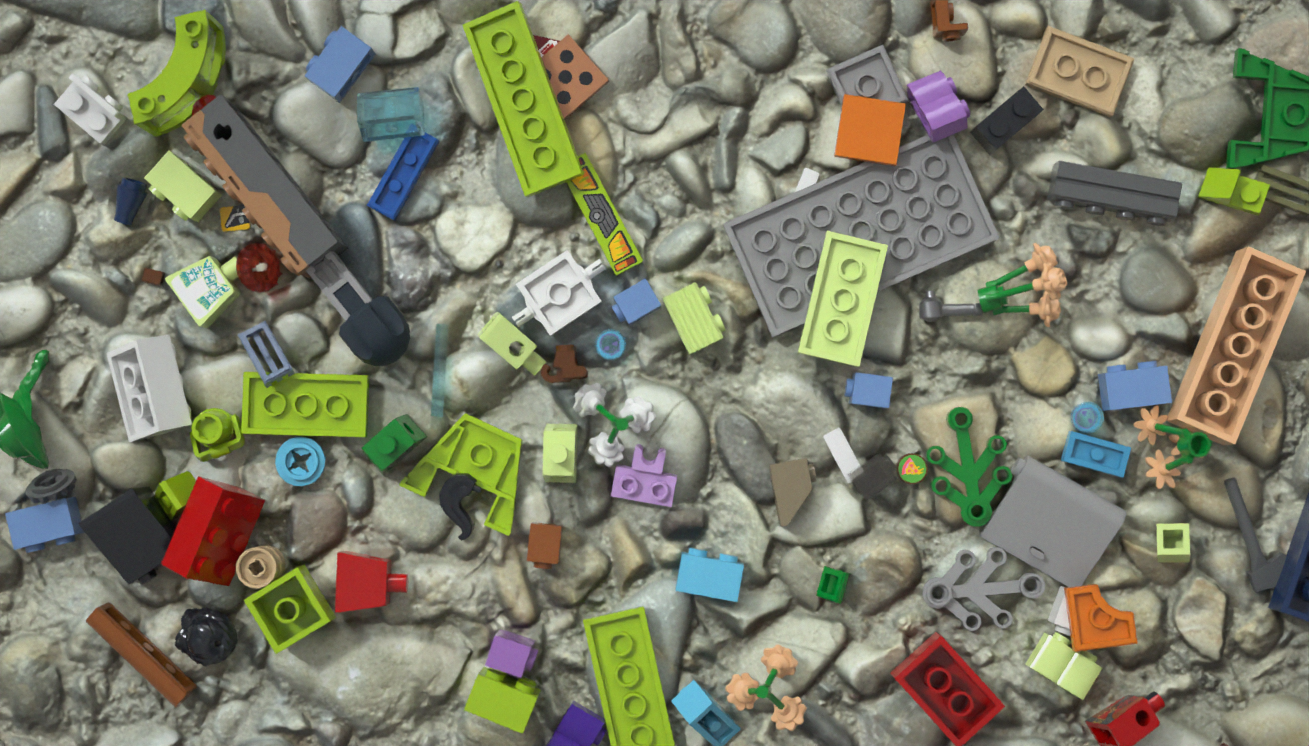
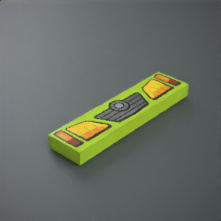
(604, 219)

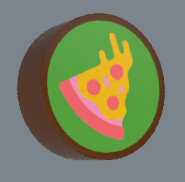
(911, 468)

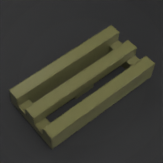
(1287, 178)

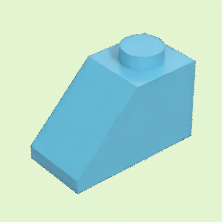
(705, 714)

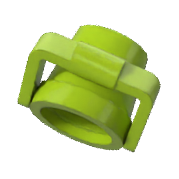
(215, 430)

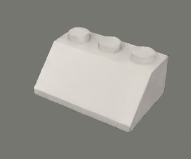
(149, 387)

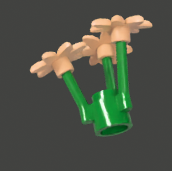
(1188, 443)

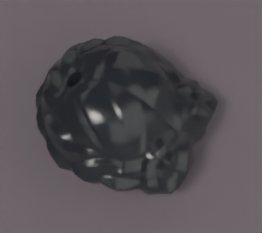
(200, 632)

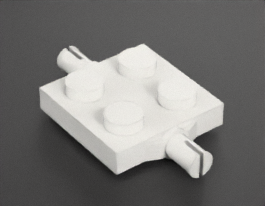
(558, 293)

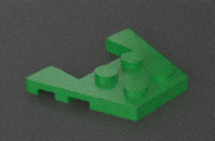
(1283, 116)

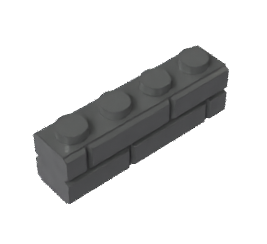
(1114, 192)

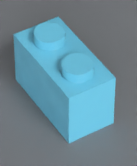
(709, 575)

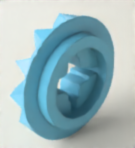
(286, 458)

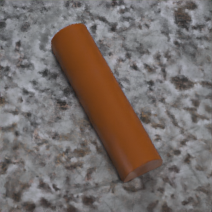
(141, 654)

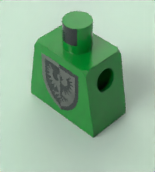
(393, 443)

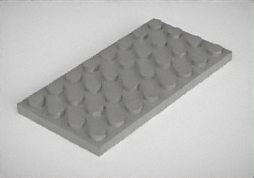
(919, 208)

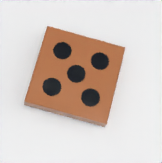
(572, 75)

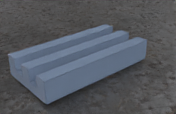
(276, 374)

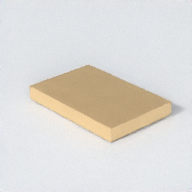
(1079, 71)

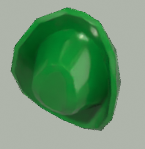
(18, 431)

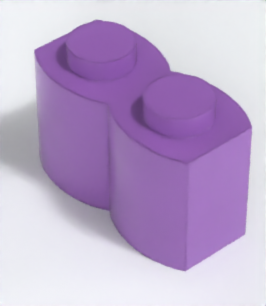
(938, 106)

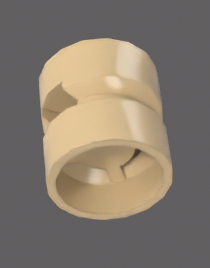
(260, 566)

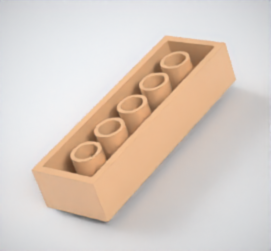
(1236, 345)

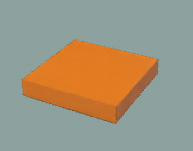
(869, 130)

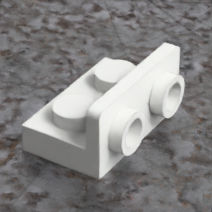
(90, 110)

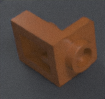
(942, 14)

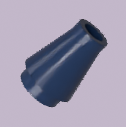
(129, 200)

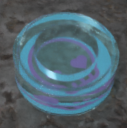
(610, 344)
(1087, 417)

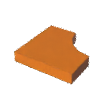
(1096, 623)

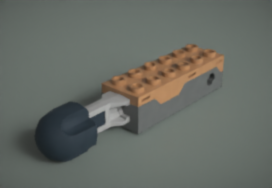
(293, 226)

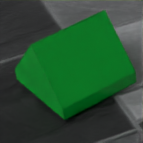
(833, 584)

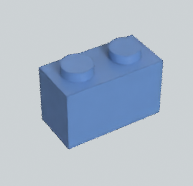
(339, 63)
(1134, 387)
(44, 523)

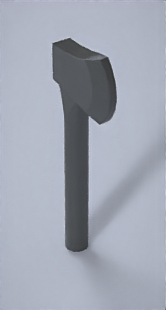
(1263, 572)

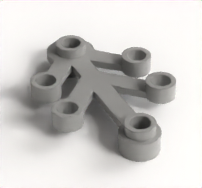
(976, 589)

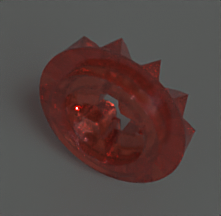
(249, 258)

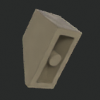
(791, 486)

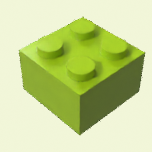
(290, 608)
(503, 699)

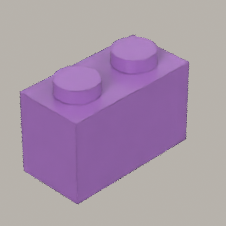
(511, 653)

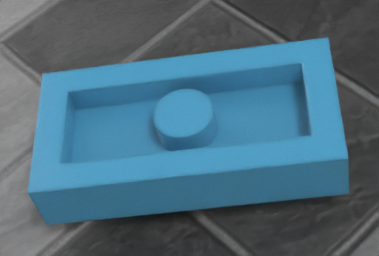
(1096, 454)

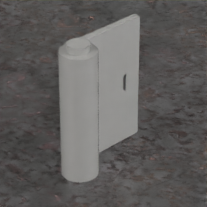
(1055, 517)

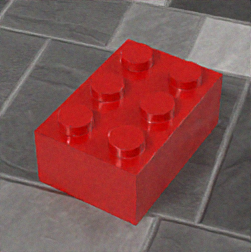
(213, 531)
(947, 689)

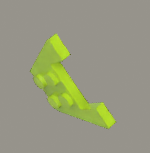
(485, 454)

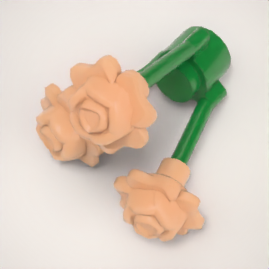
(1052, 281)

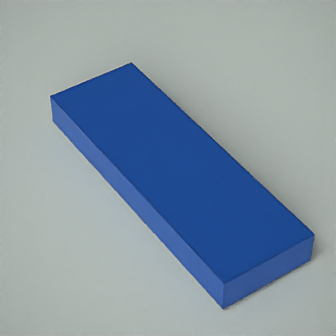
(402, 175)

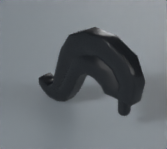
(450, 499)

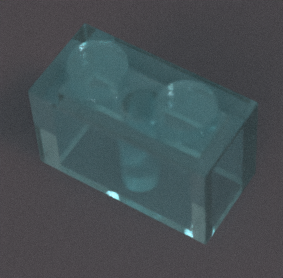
(390, 114)

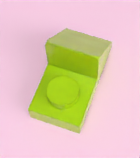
(1234, 191)
(174, 494)

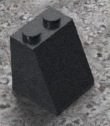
(132, 534)

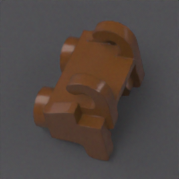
(566, 366)

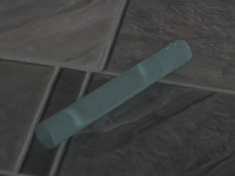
(439, 370)

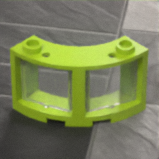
(186, 77)

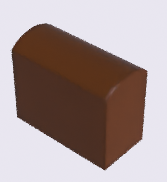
(153, 277)

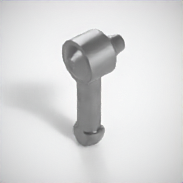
(932, 308)

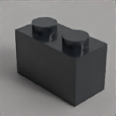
(1006, 120)

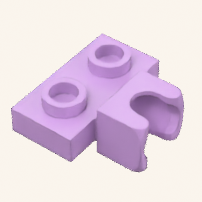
(644, 480)

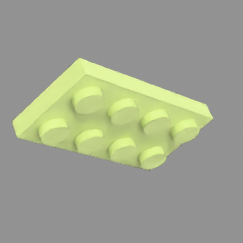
(842, 299)

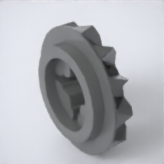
(51, 485)

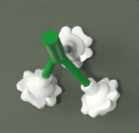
(636, 415)

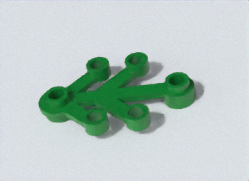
(968, 471)

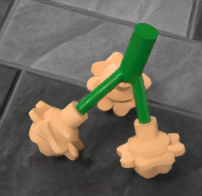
(745, 691)

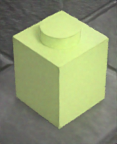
(1173, 542)

